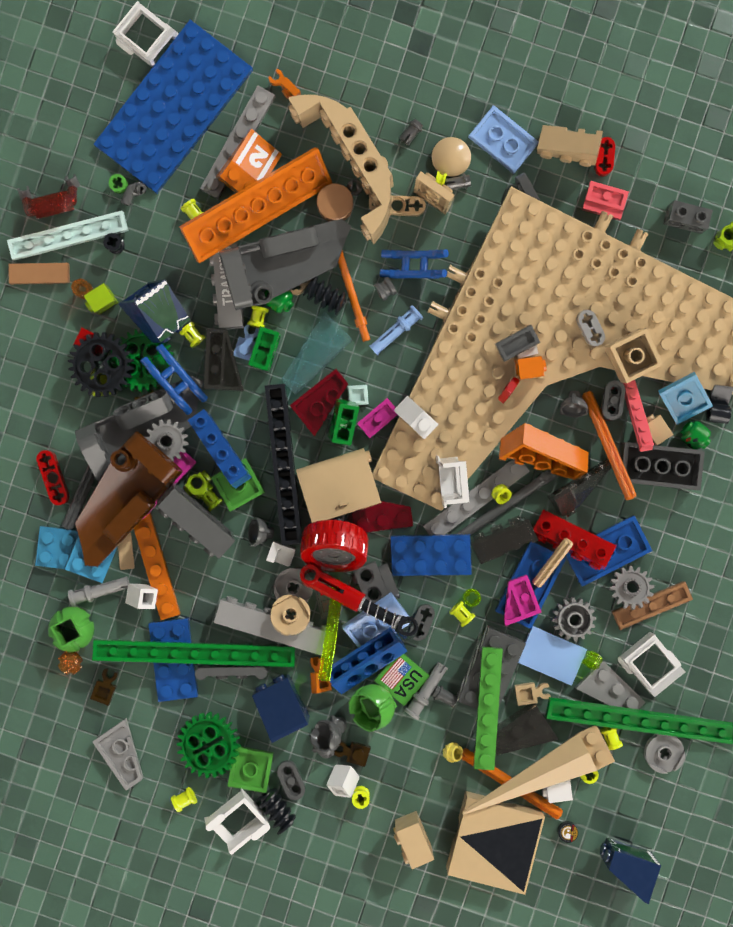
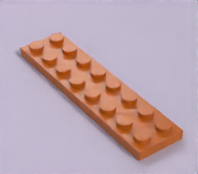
(256, 205)

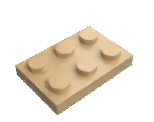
(433, 193)

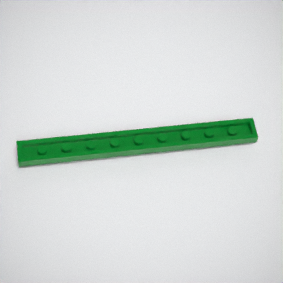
(193, 653)
(639, 720)

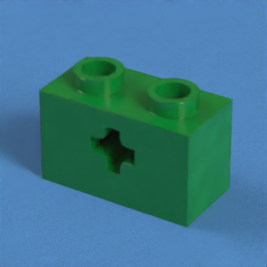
(343, 422)

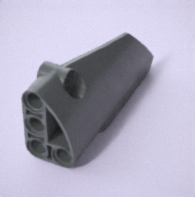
(282, 261)
(109, 434)

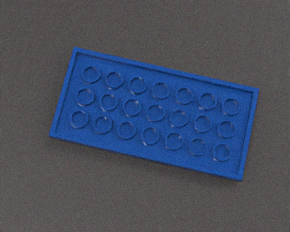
(173, 106)

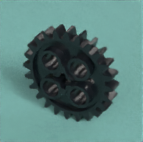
(115, 376)

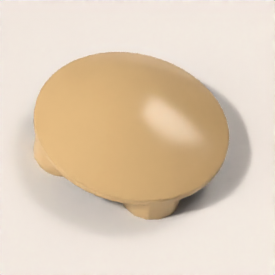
(451, 156)

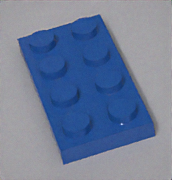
(629, 544)
(431, 555)
(531, 563)
(173, 679)

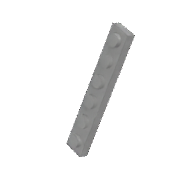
(250, 118)
(478, 498)

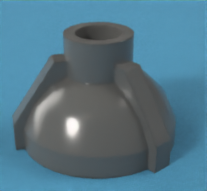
(574, 405)
(259, 532)

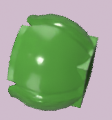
(82, 624)
(372, 707)

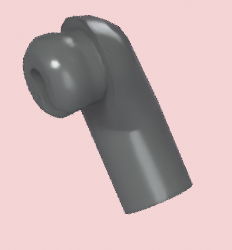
(132, 191)

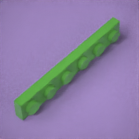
(488, 708)

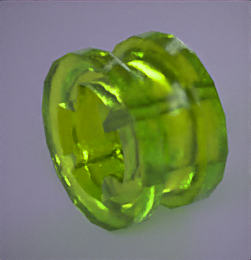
(476, 601)
(592, 660)

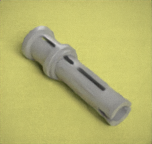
(89, 593)
(421, 698)

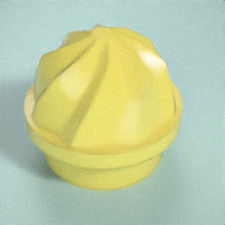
(453, 752)

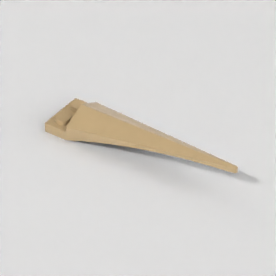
(573, 758)

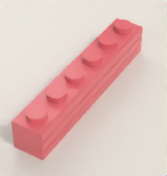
(638, 417)

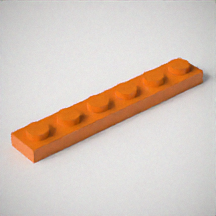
(156, 568)

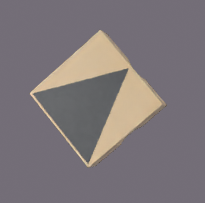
(496, 844)

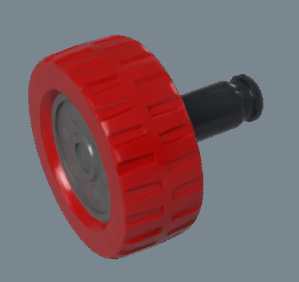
(334, 545)

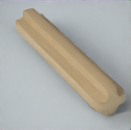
(552, 562)

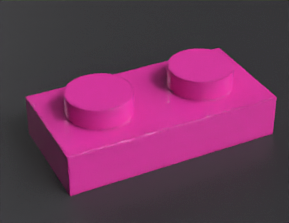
(377, 418)

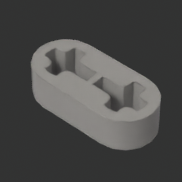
(586, 330)

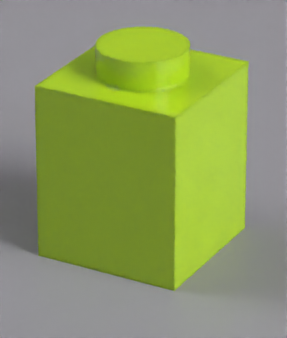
(100, 299)

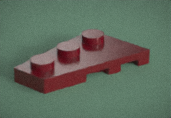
(319, 401)
(383, 517)

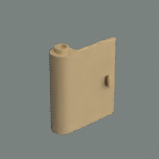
(338, 485)

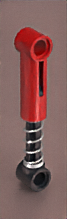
(356, 600)

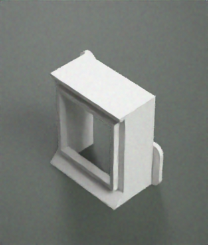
(130, 47)
(453, 480)
(639, 648)
(253, 830)

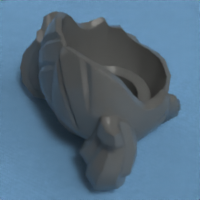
(327, 735)

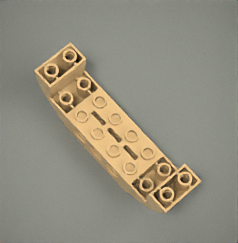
(353, 141)

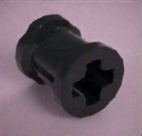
(120, 245)

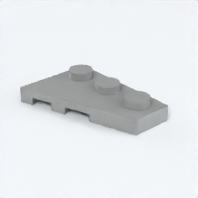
(609, 688)
(120, 754)

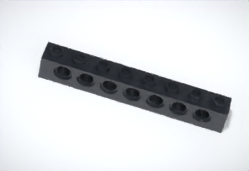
(283, 464)

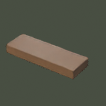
(39, 273)

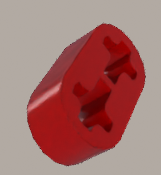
(610, 155)

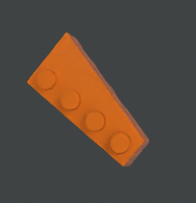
(544, 451)

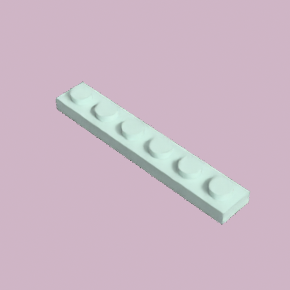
(67, 235)

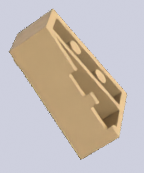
(569, 145)

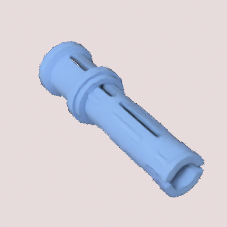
(403, 324)

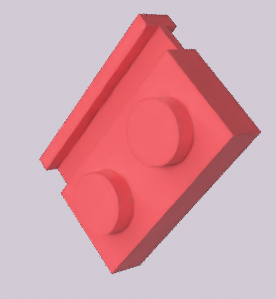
(606, 199)

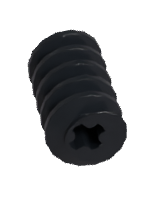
(325, 295)
(277, 810)

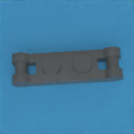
(224, 671)

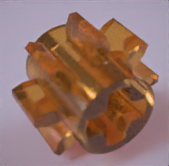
(70, 662)

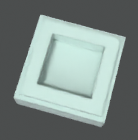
(358, 394)

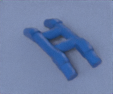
(406, 256)
(174, 367)

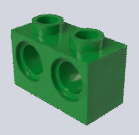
(264, 349)

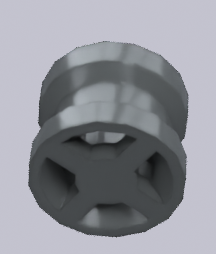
(385, 289)

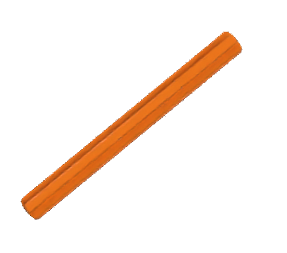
(609, 446)
(501, 777)

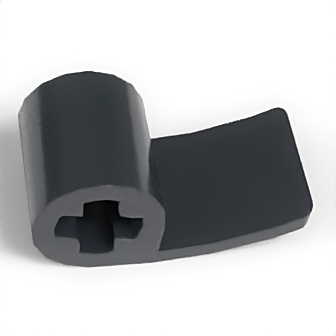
(720, 400)

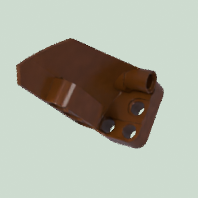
(123, 497)

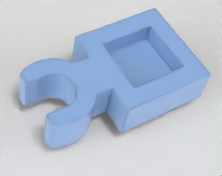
(245, 345)

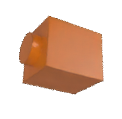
(530, 367)

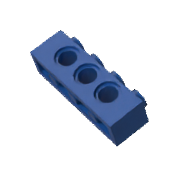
(219, 448)
(366, 660)

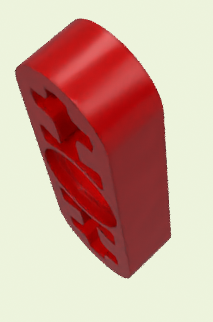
(52, 462)

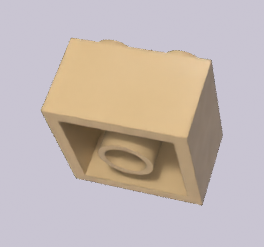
(633, 355)
(414, 840)

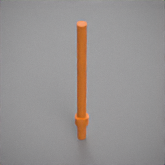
(360, 321)

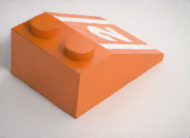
(249, 162)

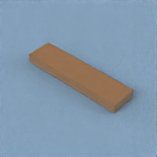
(659, 602)

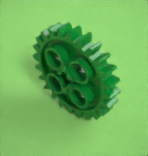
(157, 360)
(217, 761)

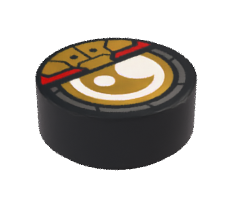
(567, 831)

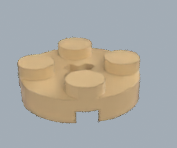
(293, 604)

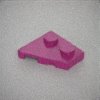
(520, 600)

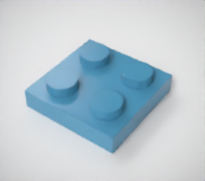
(685, 398)
(54, 546)
(76, 564)

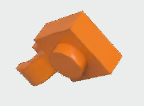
(288, 87)
(317, 685)

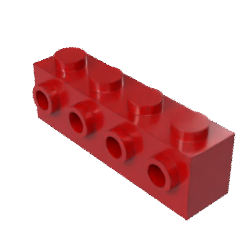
(585, 544)

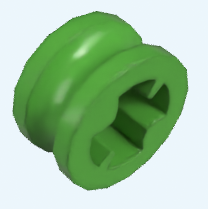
(113, 178)

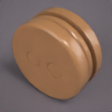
(335, 202)

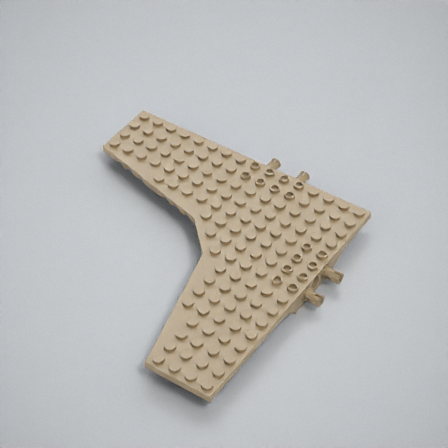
(542, 273)

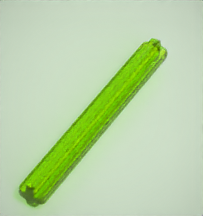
(329, 640)

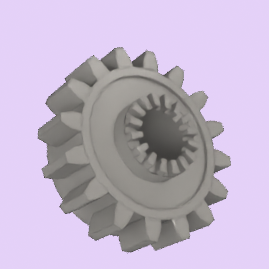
(172, 431)
(636, 578)
(578, 628)

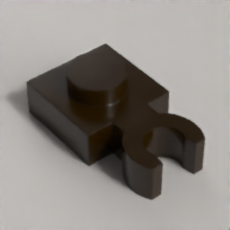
(104, 689)
(356, 753)

